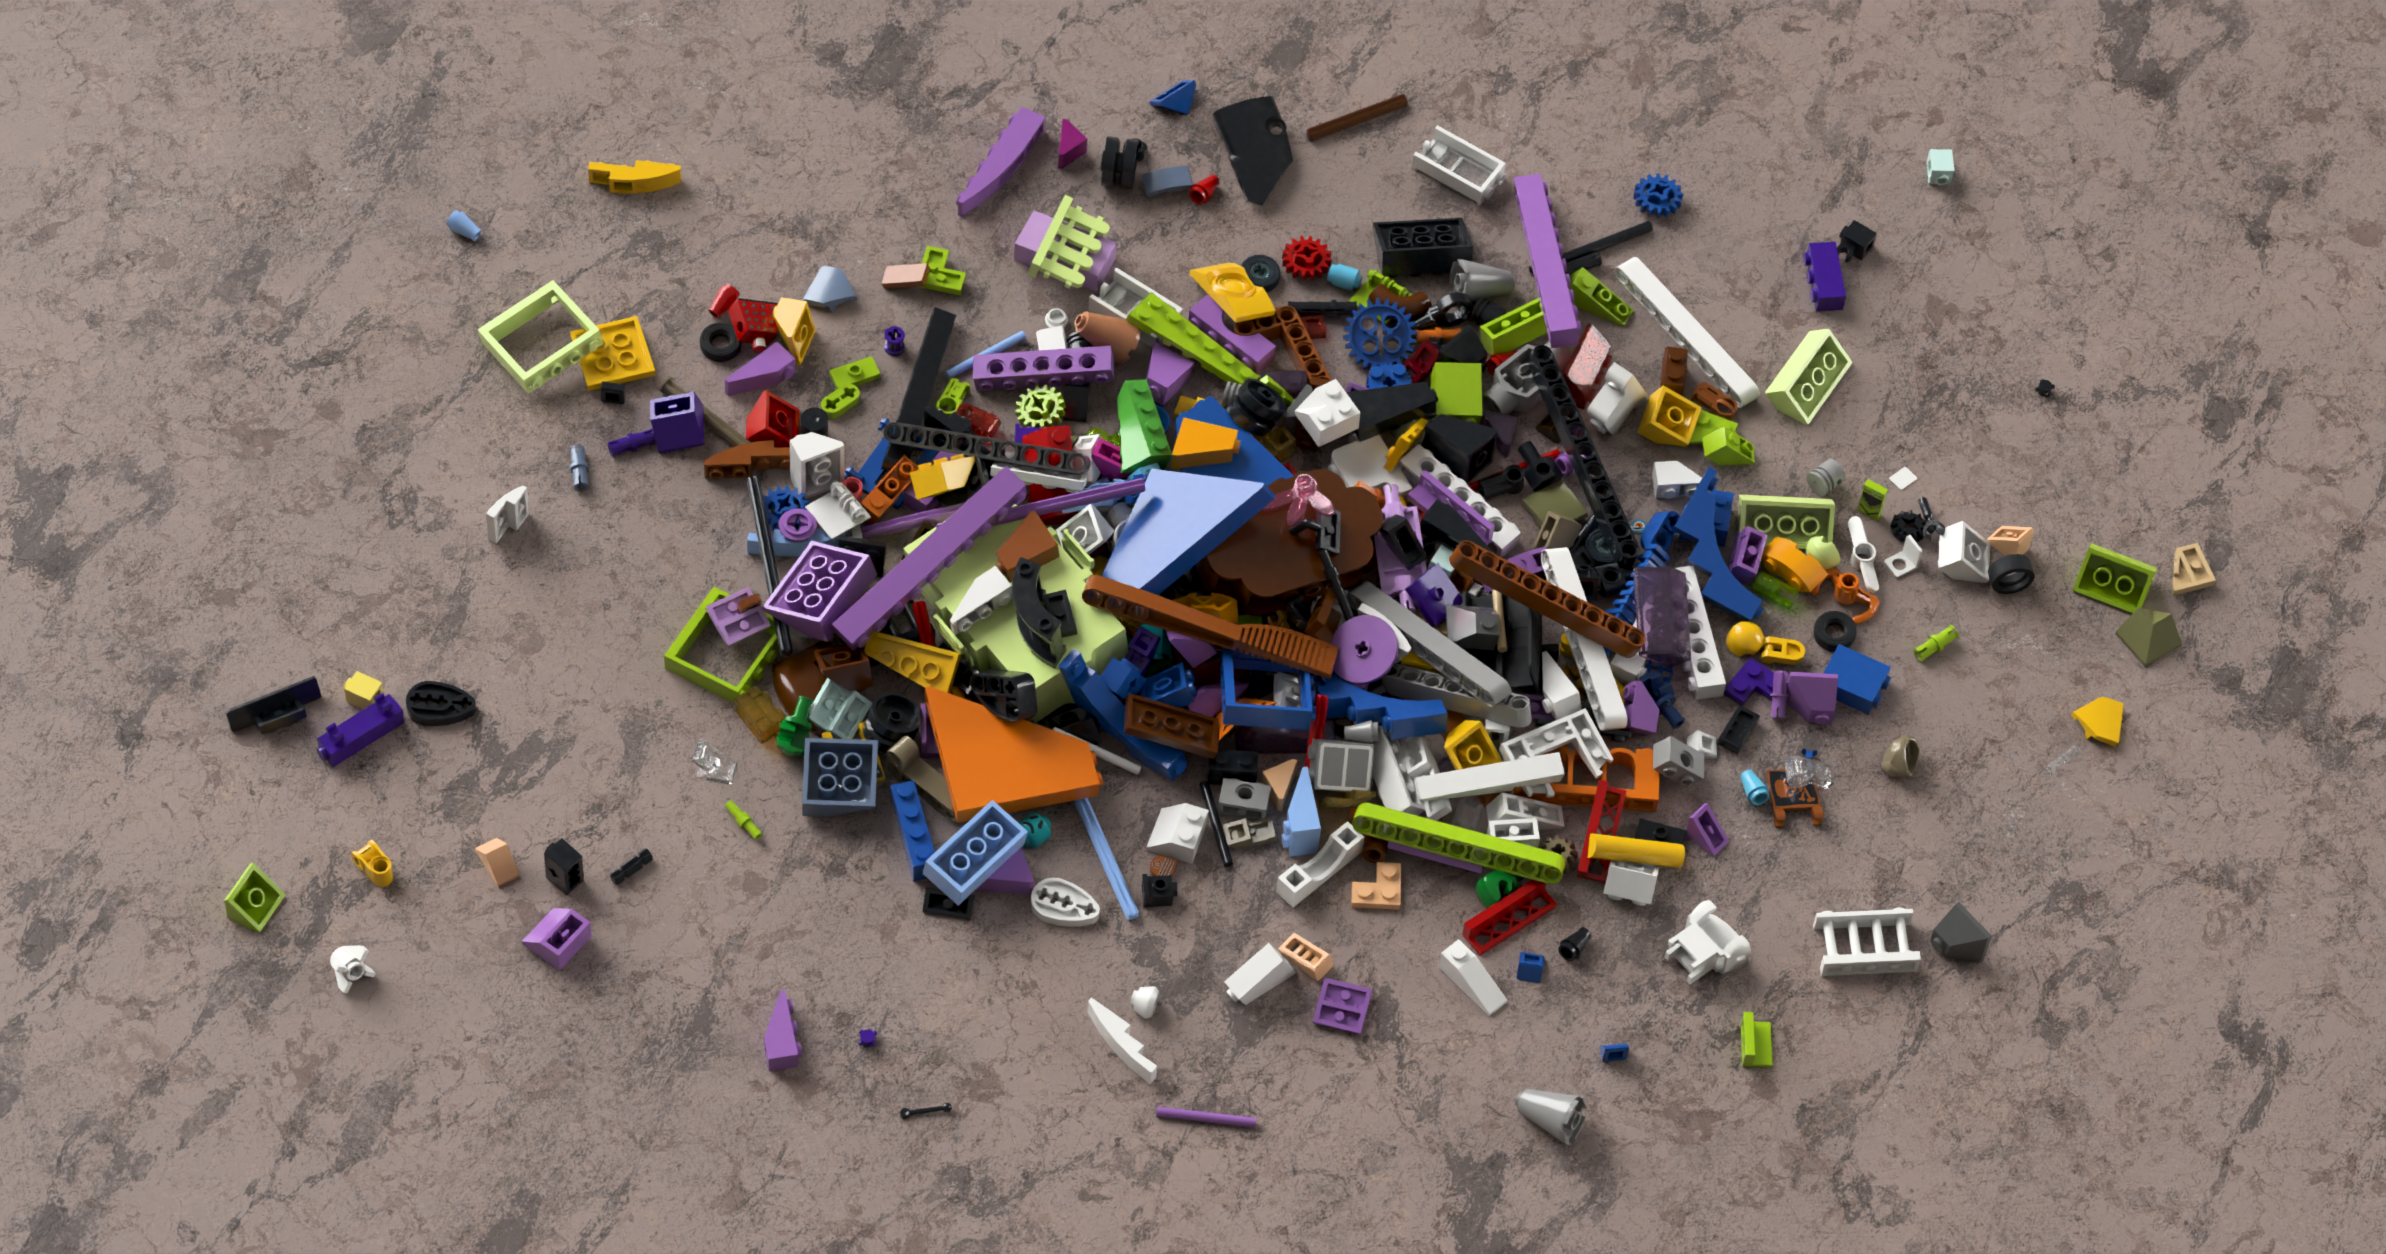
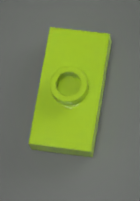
(855, 373)

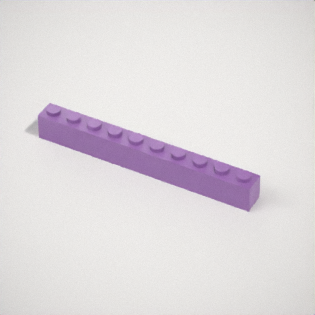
(1546, 261)
(930, 558)

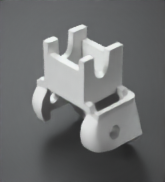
(1708, 944)

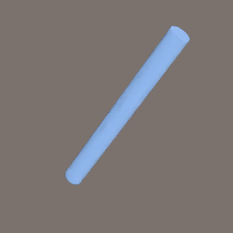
(1005, 344)

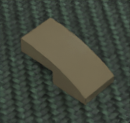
(1249, 834)

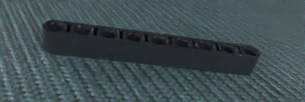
(921, 382)

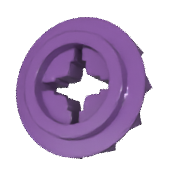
(789, 520)

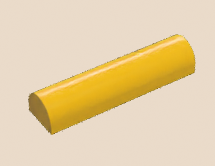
(1636, 850)

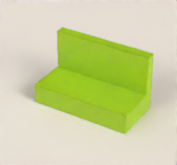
(1755, 1042)

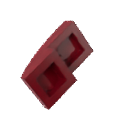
(1422, 361)

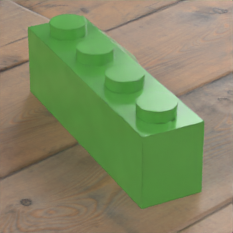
(1140, 428)

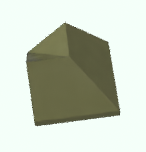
(2149, 635)

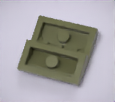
(1555, 498)

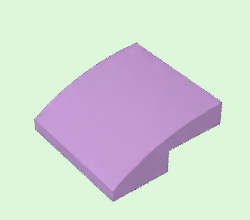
(733, 625)

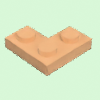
(1383, 893)

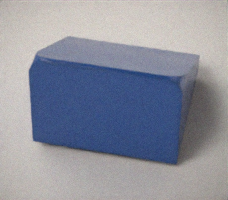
(1530, 967)
(1614, 1052)

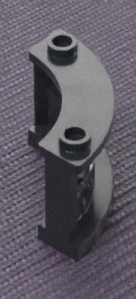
(1035, 623)

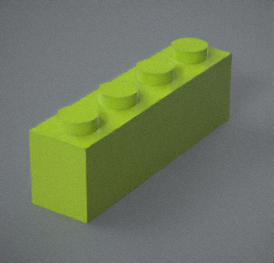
(1514, 328)

